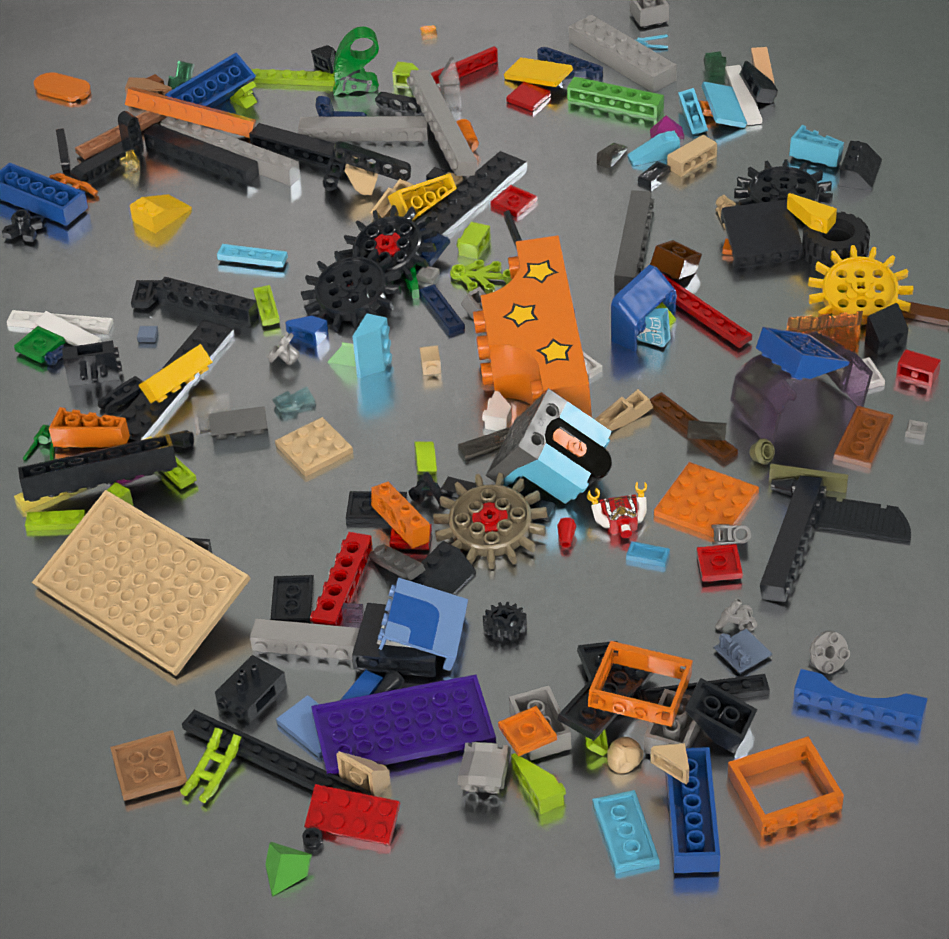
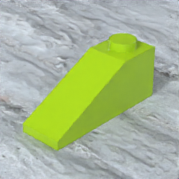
(539, 784)

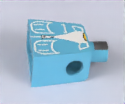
(657, 328)

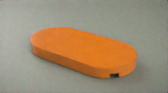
(62, 86)

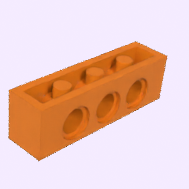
(400, 514)

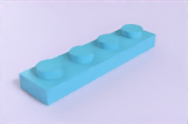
(252, 255)

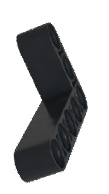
(110, 158)
(362, 162)

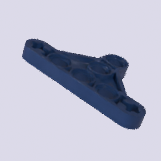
(591, 69)

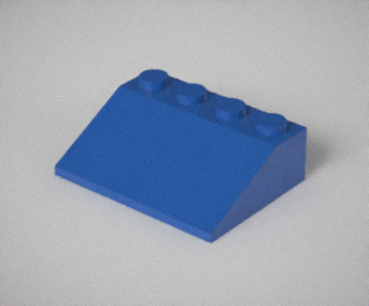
(798, 353)

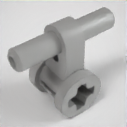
(739, 615)

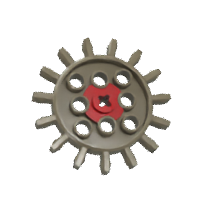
(491, 519)

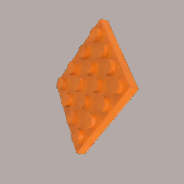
(704, 499)

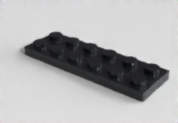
(593, 721)

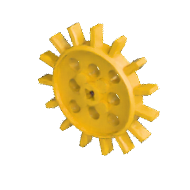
(859, 290)

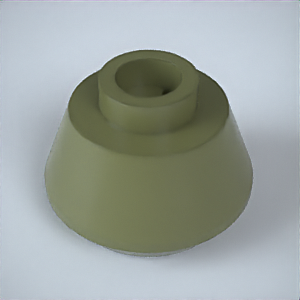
(762, 451)

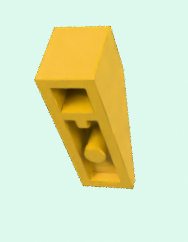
(813, 214)

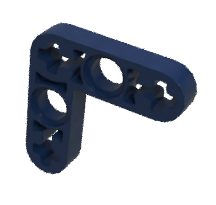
(325, 109)

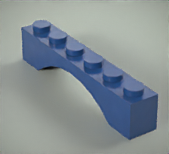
(901, 710)

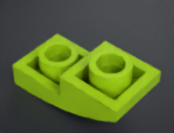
(425, 458)

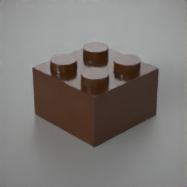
(675, 259)

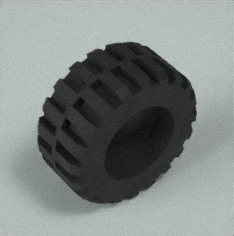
(843, 234)

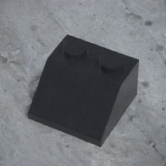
(886, 330)

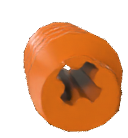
(469, 134)

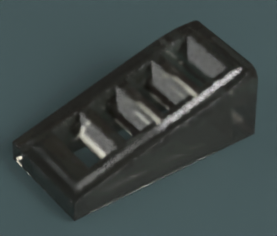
(610, 155)

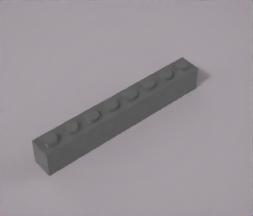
(633, 238)

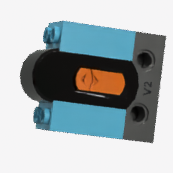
(554, 449)

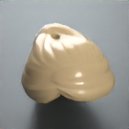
(624, 755)

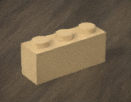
(692, 155)

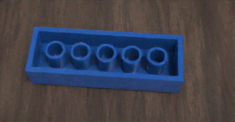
(215, 83)
(41, 194)
(694, 816)

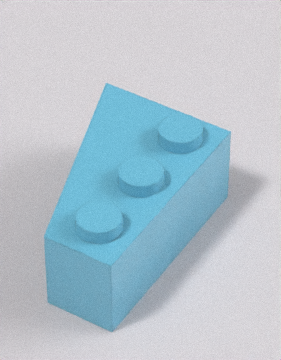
(816, 148)

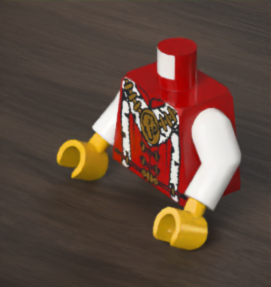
(620, 513)

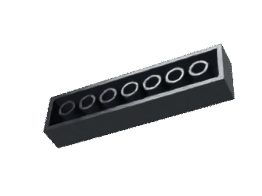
(97, 468)

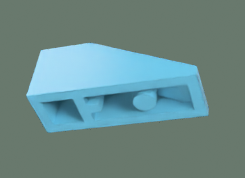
(692, 111)
(655, 148)

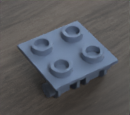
(742, 650)

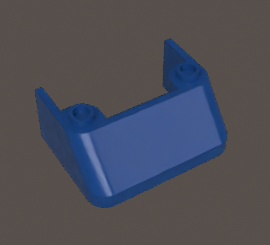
(636, 302)

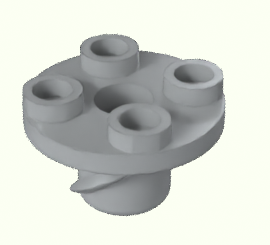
(284, 350)
(829, 652)

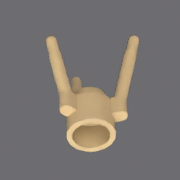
(722, 202)

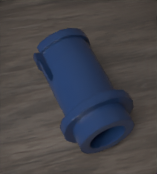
(54, 356)

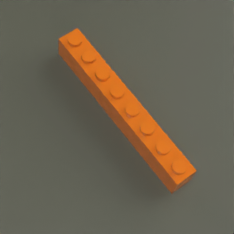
(189, 112)

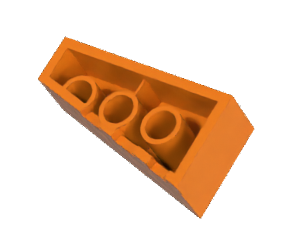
(87, 430)

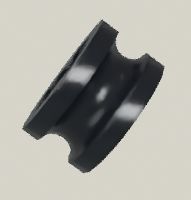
(312, 832)

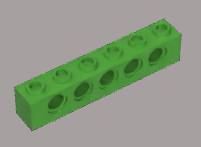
(615, 97)

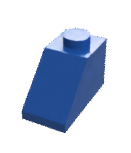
(308, 329)

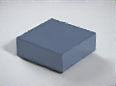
(147, 334)

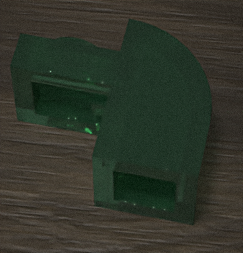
(714, 64)
(183, 74)

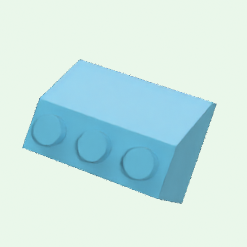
(372, 345)

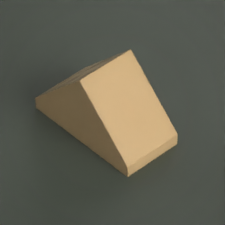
(672, 760)

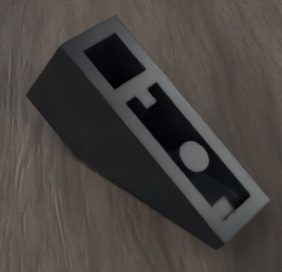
(324, 58)
(758, 84)

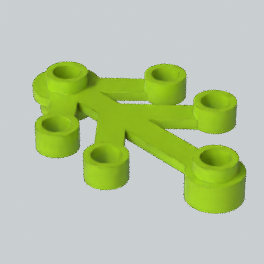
(463, 273)

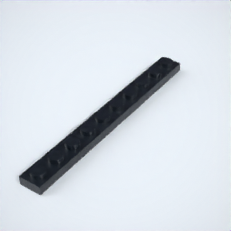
(268, 755)

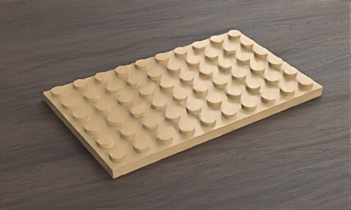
(141, 582)

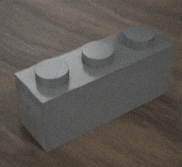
(238, 422)

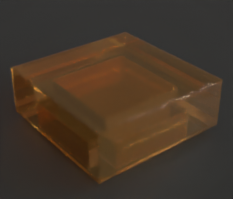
(428, 32)

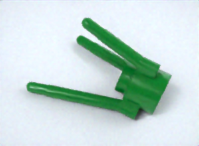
(43, 437)

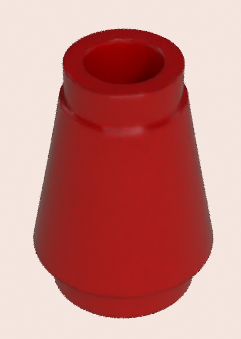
(566, 531)

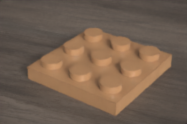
(148, 765)

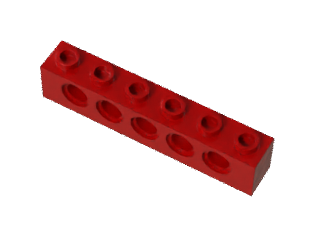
(342, 579)

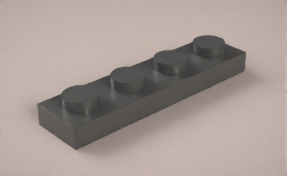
(396, 562)

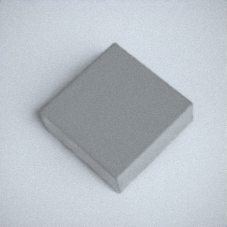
(428, 274)
(916, 429)

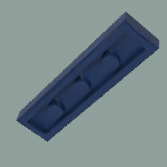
(441, 309)

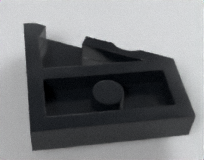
(144, 293)

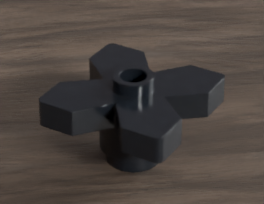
(23, 226)

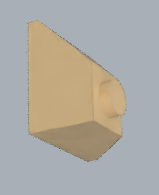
(361, 179)
(363, 773)

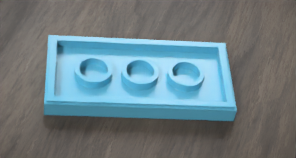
(724, 104)
(625, 831)

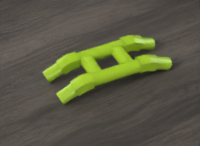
(210, 754)

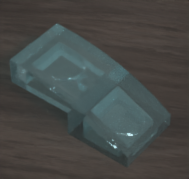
(298, 400)

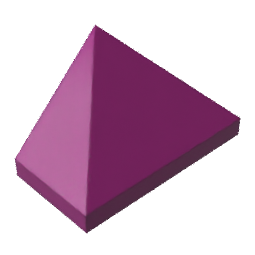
(664, 125)

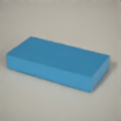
(648, 554)

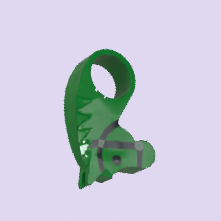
(349, 64)

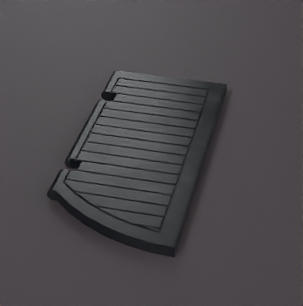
(863, 519)

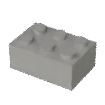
(548, 706)
(682, 731)

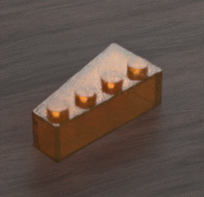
(841, 328)

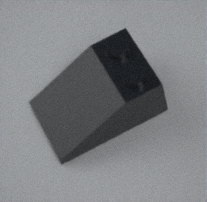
(720, 714)

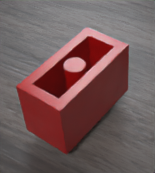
(918, 368)

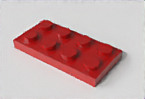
(352, 814)

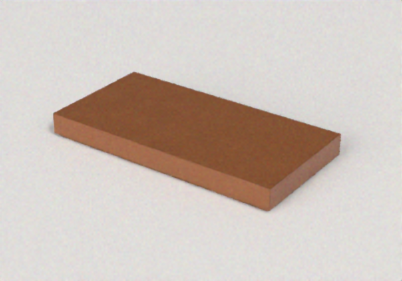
(863, 437)

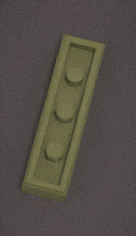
(833, 481)

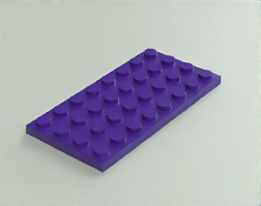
(404, 723)

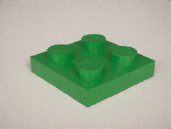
(38, 343)

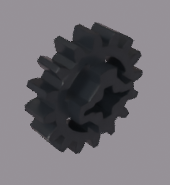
(504, 621)

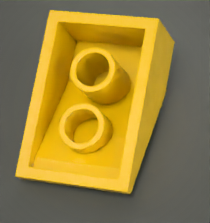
(157, 211)

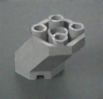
(484, 767)

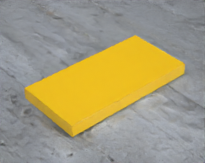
(538, 72)

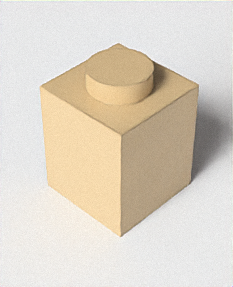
(430, 360)

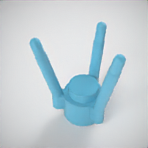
(642, 41)

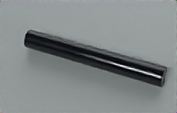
(512, 226)

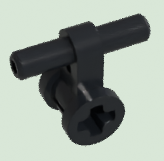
(425, 487)

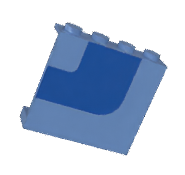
(424, 619)

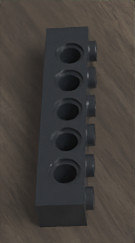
(207, 301)

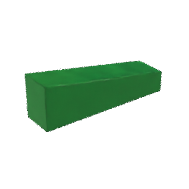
(412, 285)

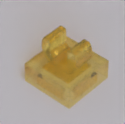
(132, 161)

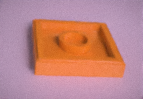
(527, 731)

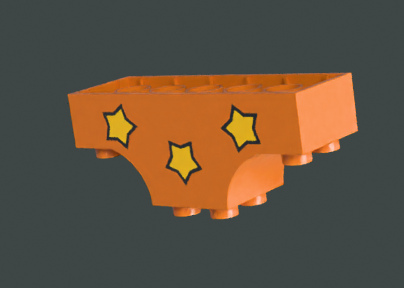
(533, 330)

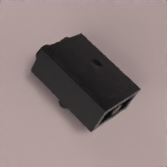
(91, 363)
(250, 689)

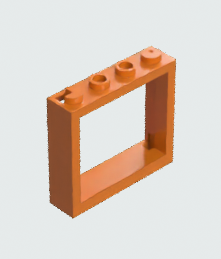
(643, 660)
(774, 758)

